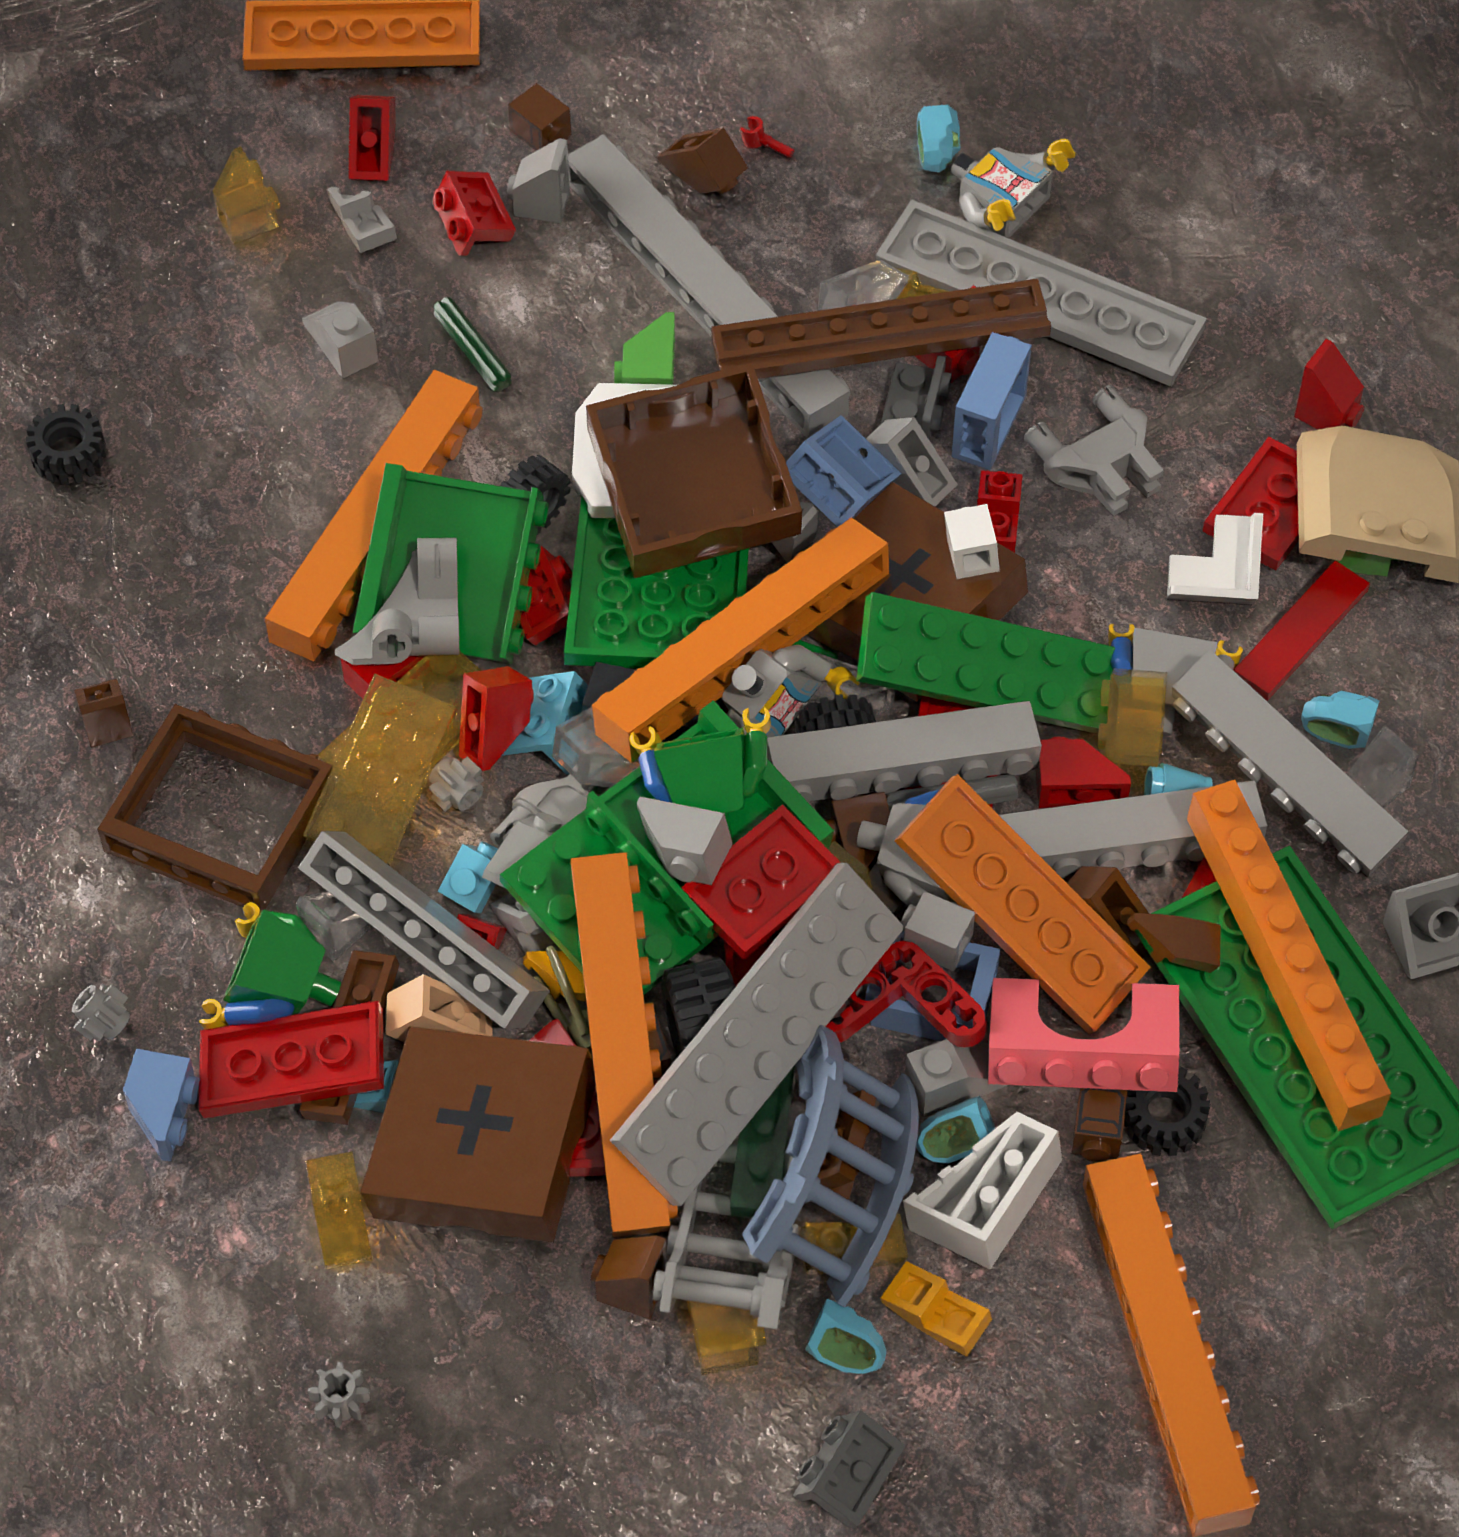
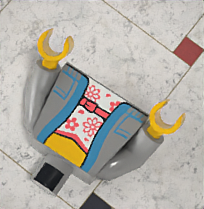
(1007, 185)
(781, 684)

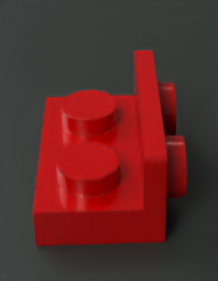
(472, 210)
(549, 598)

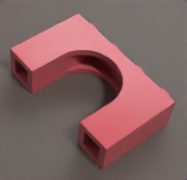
(1031, 1054)

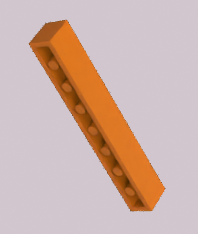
(333, 571)
(765, 618)
(1288, 956)
(618, 1028)
(1169, 1346)

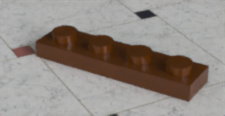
(366, 980)

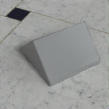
(1425, 925)

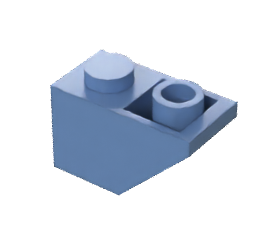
(158, 1097)

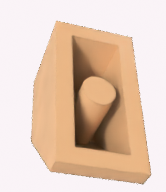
(432, 1006)

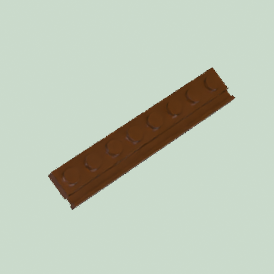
(883, 329)

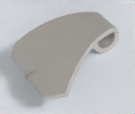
(419, 613)

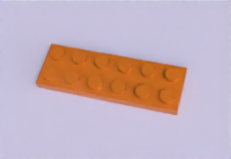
(360, 33)
(1022, 904)

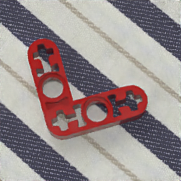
(910, 985)

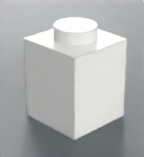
(971, 541)

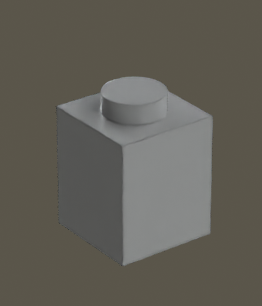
(939, 929)

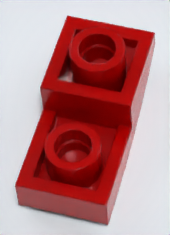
(1002, 495)

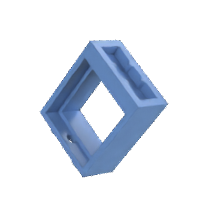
(991, 400)
(856, 477)
(906, 1019)

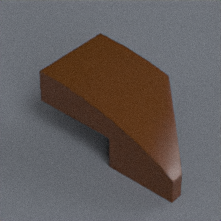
(1180, 939)

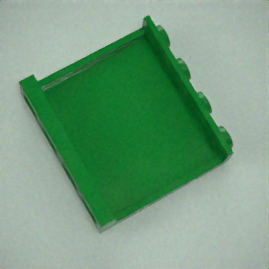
(494, 552)
(619, 819)

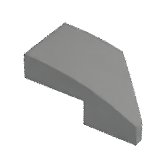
(362, 219)

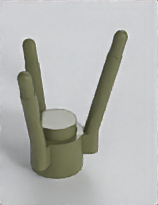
(579, 1025)

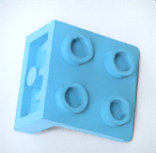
(554, 702)

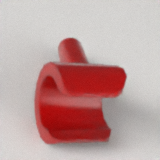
(757, 137)

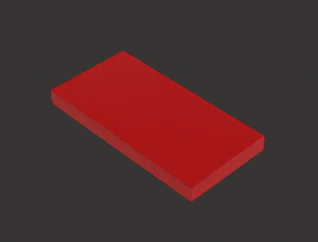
(291, 1059)

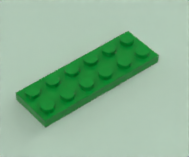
(982, 661)

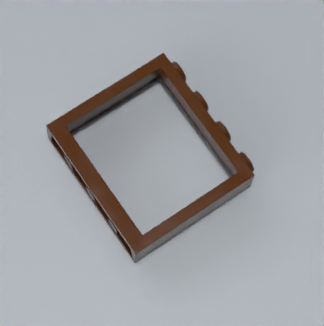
(187, 865)

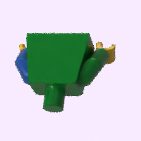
(707, 769)
(273, 971)

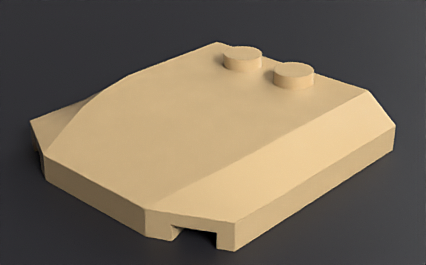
(1378, 498)

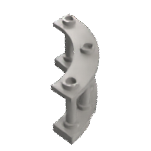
(759, 1294)

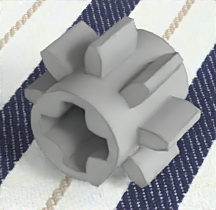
(456, 783)
(100, 1012)
(335, 1406)

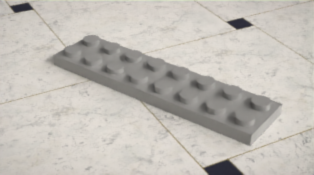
(1080, 304)
(757, 1034)

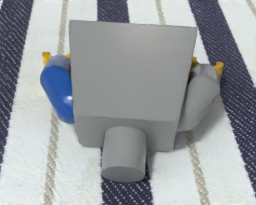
(1164, 653)
(898, 869)

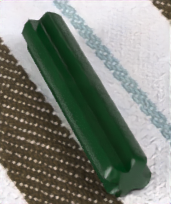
(472, 344)

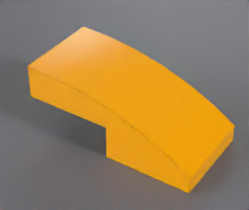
(935, 1310)

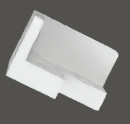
(1230, 573)

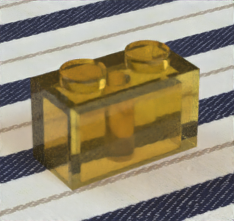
(1134, 717)

